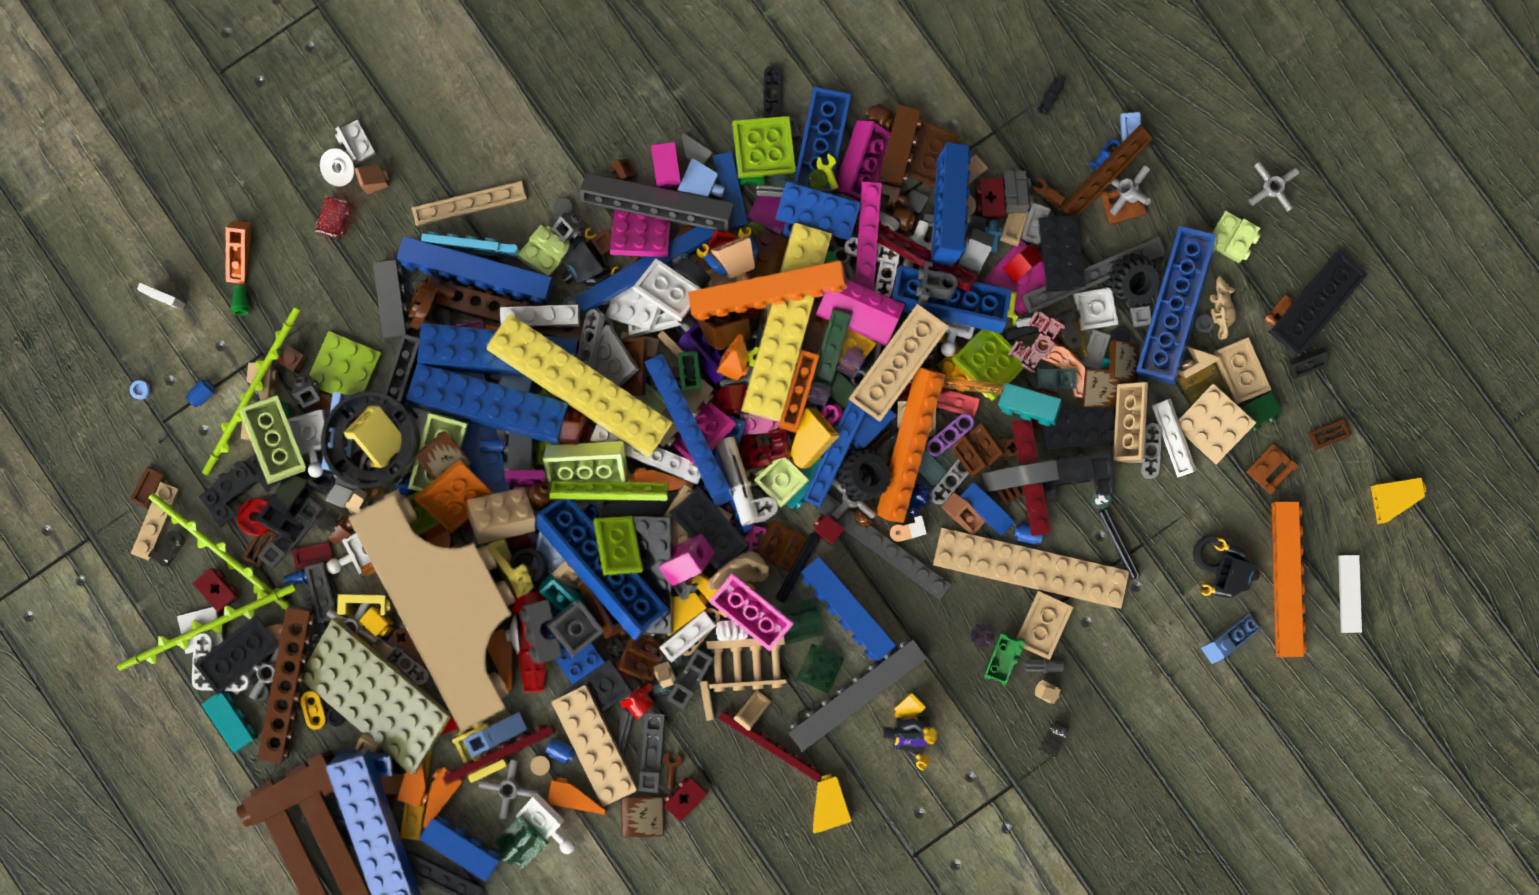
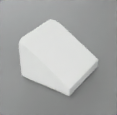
(339, 495)

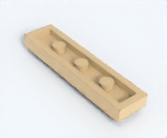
(154, 522)

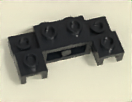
(1082, 470)
(232, 486)
(289, 499)

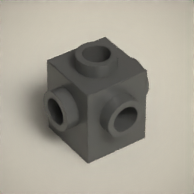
(569, 226)
(305, 390)

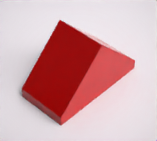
(1022, 263)

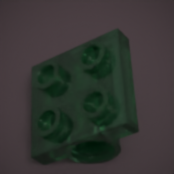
(805, 620)
(820, 668)
(520, 843)

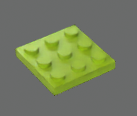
(763, 147)
(987, 360)
(344, 365)

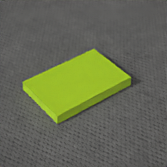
(617, 545)

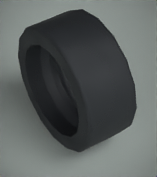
(692, 272)
(1197, 553)
(543, 563)

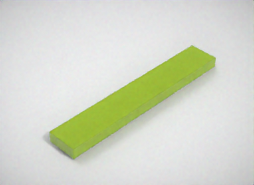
(609, 490)

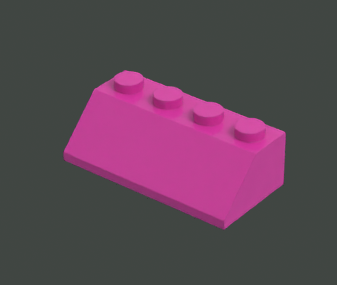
(863, 158)
(872, 312)
(751, 611)

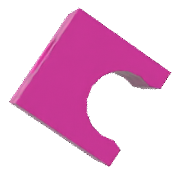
(666, 166)
(687, 560)

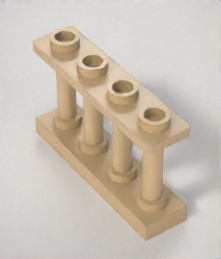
(736, 646)

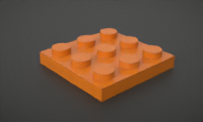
(449, 493)

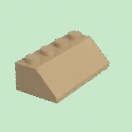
(1130, 422)

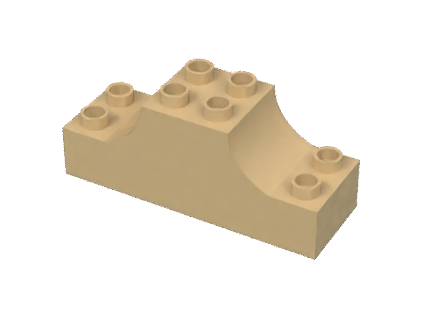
(444, 604)

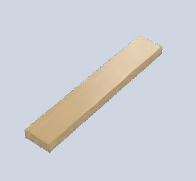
(469, 203)

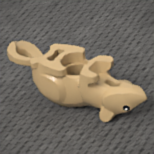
(1224, 311)

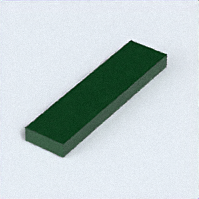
(832, 347)

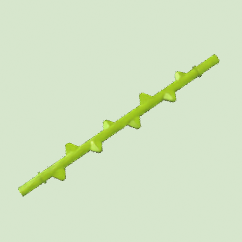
(256, 385)
(219, 549)
(197, 628)

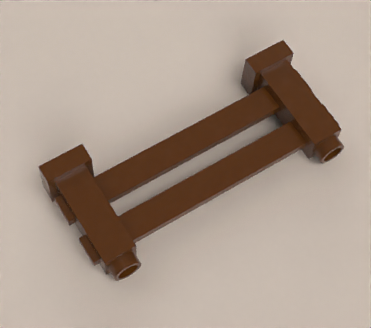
(305, 787)

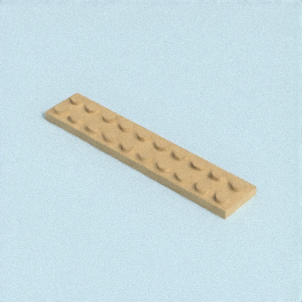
(1031, 568)

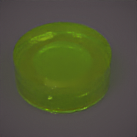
(818, 179)

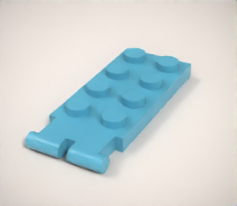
(471, 245)

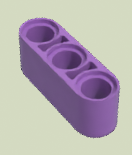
(956, 429)

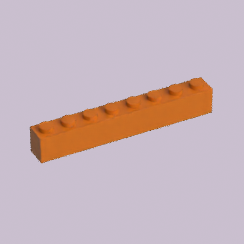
(768, 290)
(910, 443)
(1287, 579)

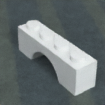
(552, 315)

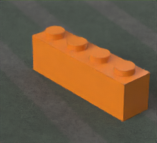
(798, 391)

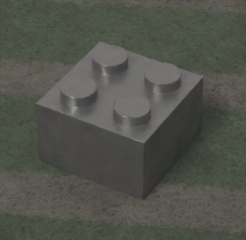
(574, 627)

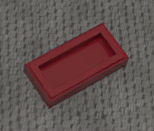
(312, 554)

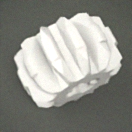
(730, 631)

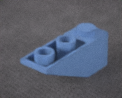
(1230, 639)
(495, 734)

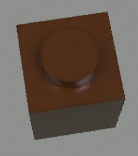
(292, 359)

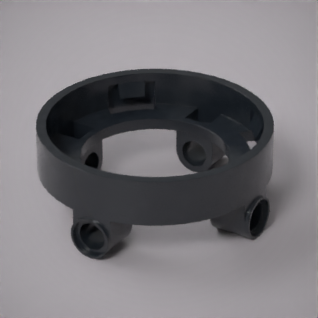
(346, 413)

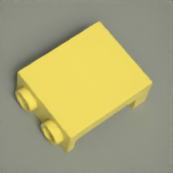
(375, 436)
(516, 579)
(345, 603)
(466, 756)

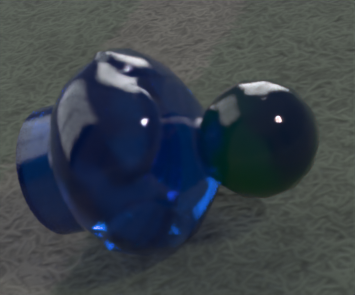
(919, 497)

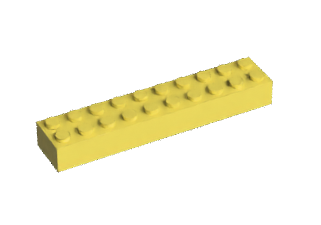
(784, 330)
(579, 385)

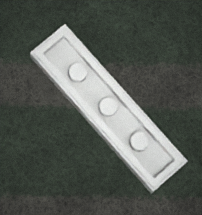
(1174, 438)
(1350, 594)

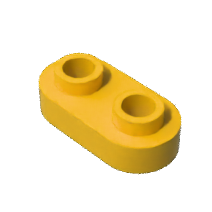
(311, 711)

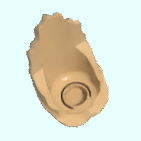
(746, 566)

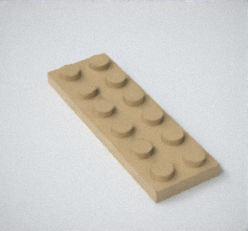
(898, 362)
(594, 745)

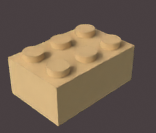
(500, 515)

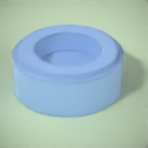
(140, 389)

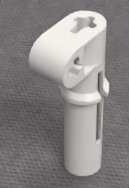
(740, 487)

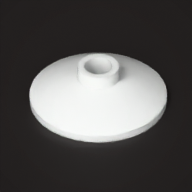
(330, 167)
(512, 634)

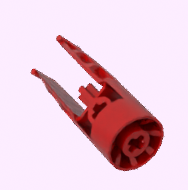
(532, 674)

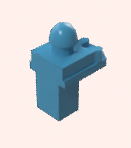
(995, 232)

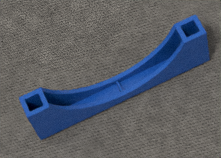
(689, 430)

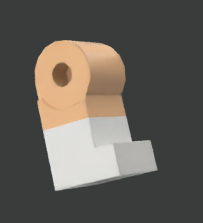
(900, 533)

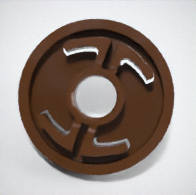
(424, 296)

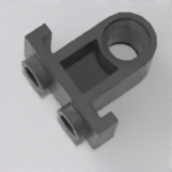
(932, 284)

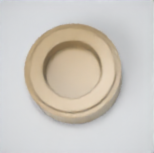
(540, 765)

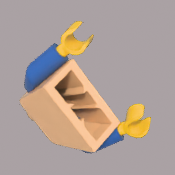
(733, 257)

